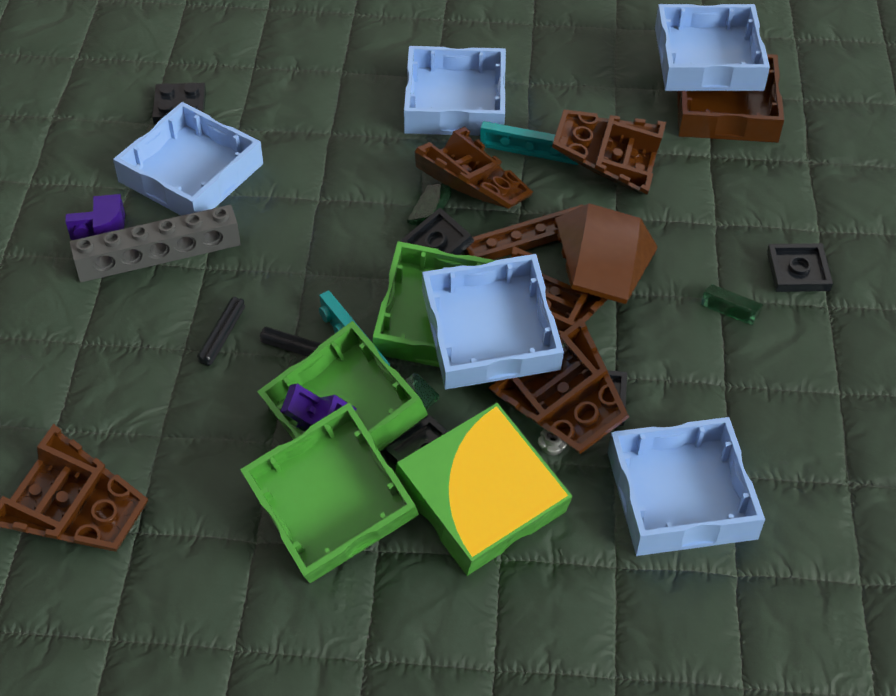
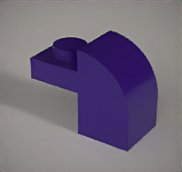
(106, 217)
(307, 407)

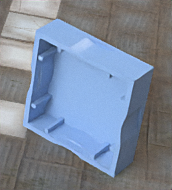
(711, 47)
(454, 89)
(188, 161)
(491, 321)
(684, 486)

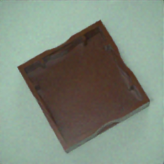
(734, 113)

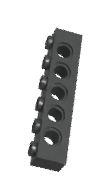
(155, 243)

